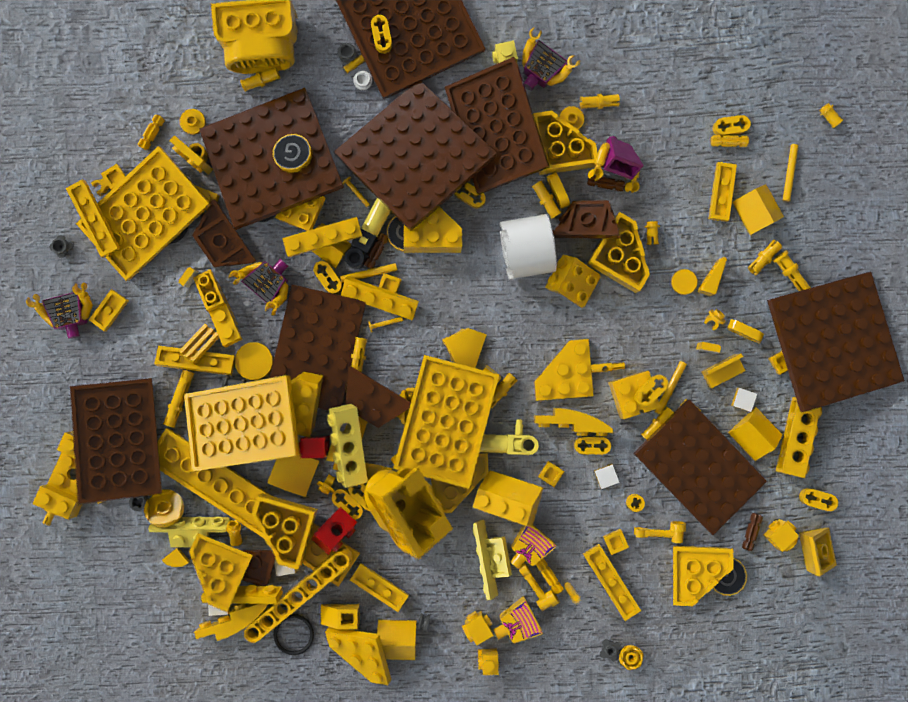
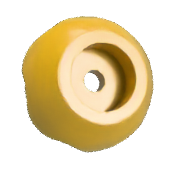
(634, 662)

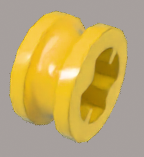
(641, 504)

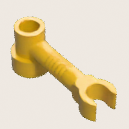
(675, 532)
(545, 599)

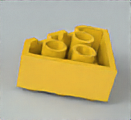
(564, 144)
(434, 235)
(623, 257)
(306, 396)
(285, 528)

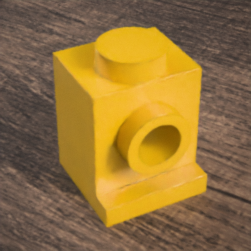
(488, 661)

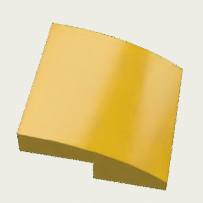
(293, 474)

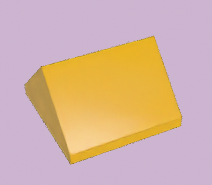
(757, 209)
(756, 434)
(818, 551)
(398, 638)

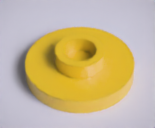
(573, 116)
(191, 121)
(684, 281)

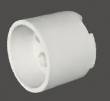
(528, 246)

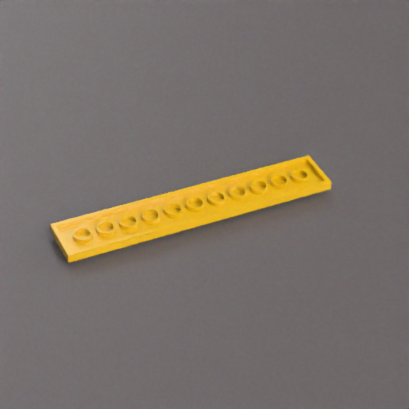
(230, 494)

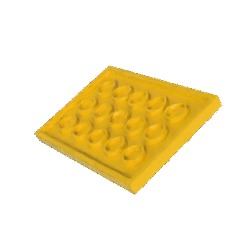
(148, 211)
(446, 421)
(241, 424)

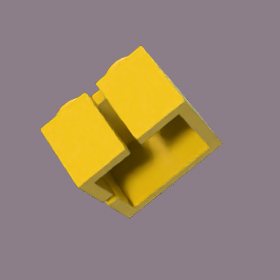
(624, 393)

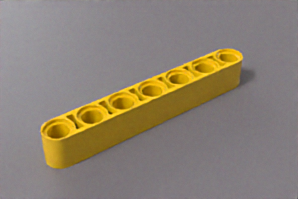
(292, 602)

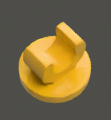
(716, 316)
(326, 486)

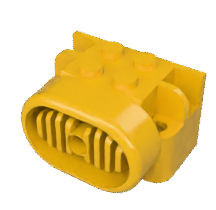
(256, 34)
(407, 510)

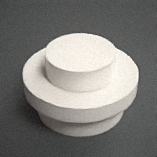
(363, 80)

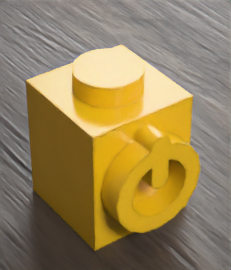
(782, 535)
(477, 627)

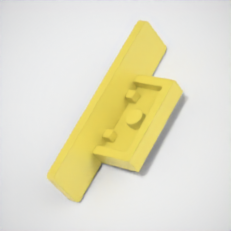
(186, 529)
(492, 557)

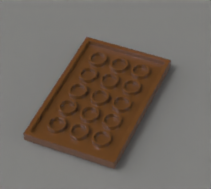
(501, 115)
(319, 340)
(115, 441)
(700, 467)

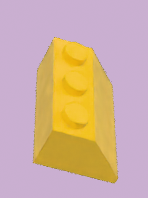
(508, 498)

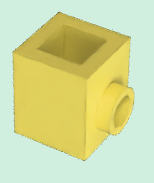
(504, 51)

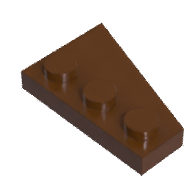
(260, 567)

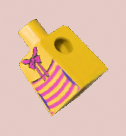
(530, 546)
(518, 622)

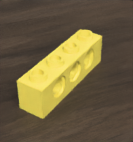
(357, 472)

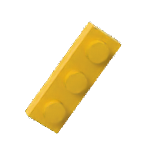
(722, 191)
(379, 587)

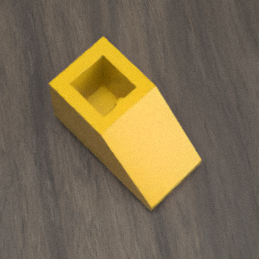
(340, 615)

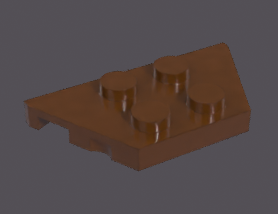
(588, 220)
(220, 240)
(373, 400)

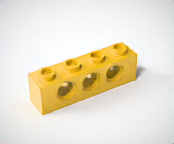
(790, 443)

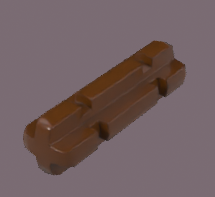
(606, 183)
(376, 251)
(752, 531)

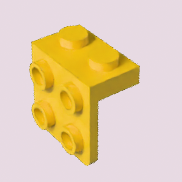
(573, 280)

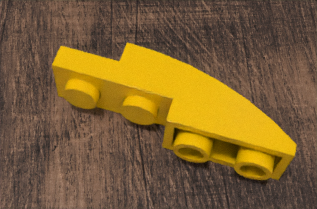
(218, 308)
(581, 422)
(239, 618)

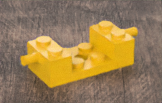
(60, 492)

